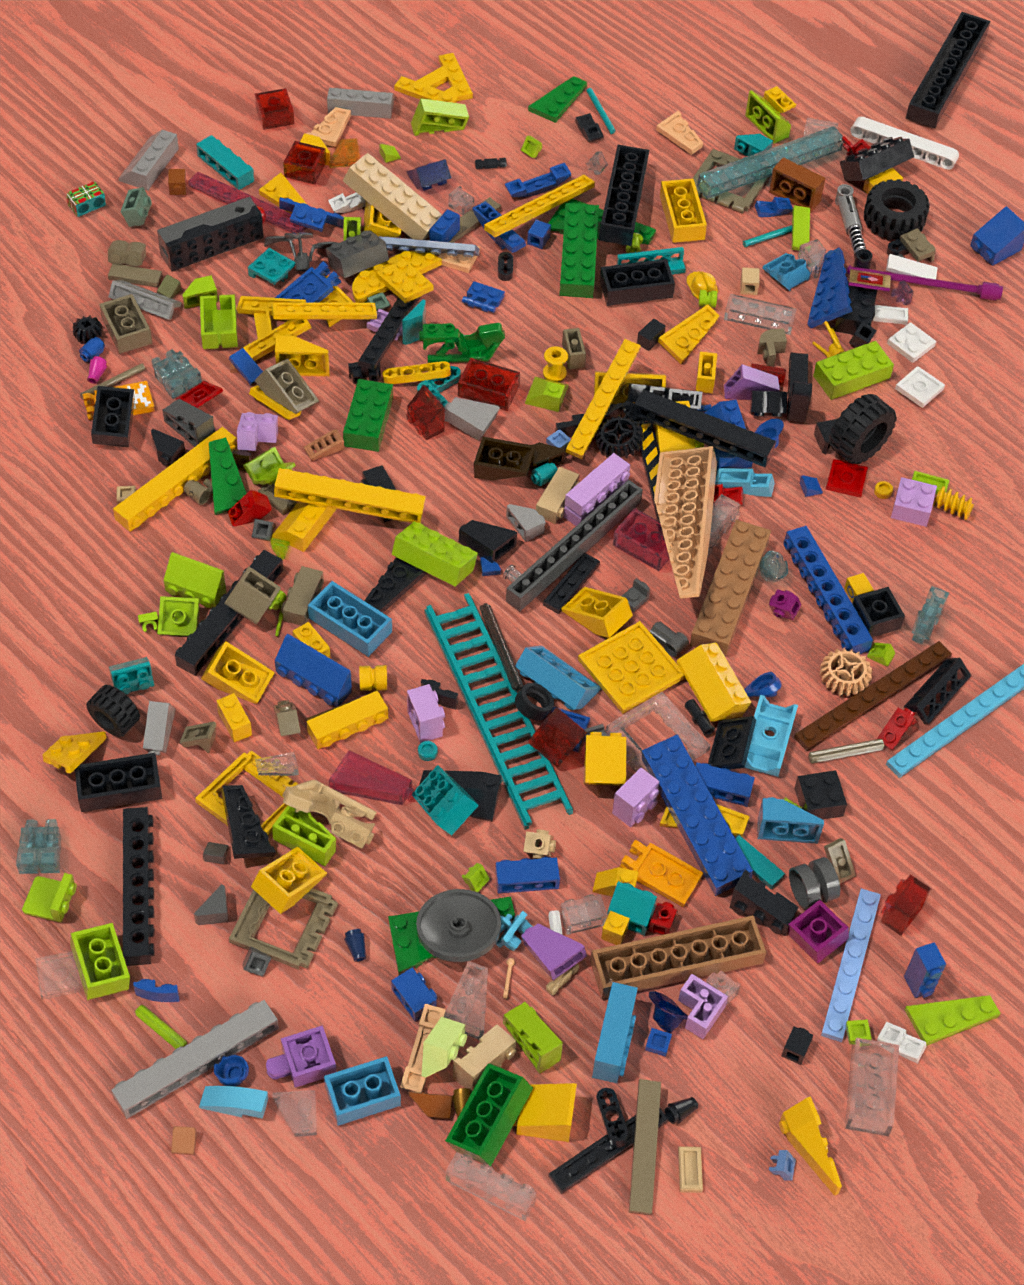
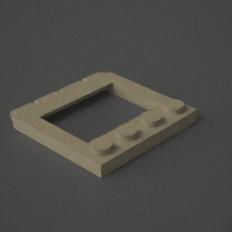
(729, 199)
(254, 913)

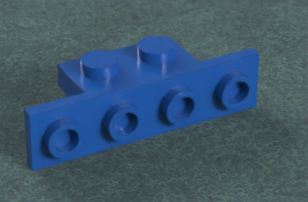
(309, 216)

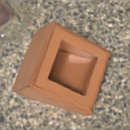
(183, 1140)

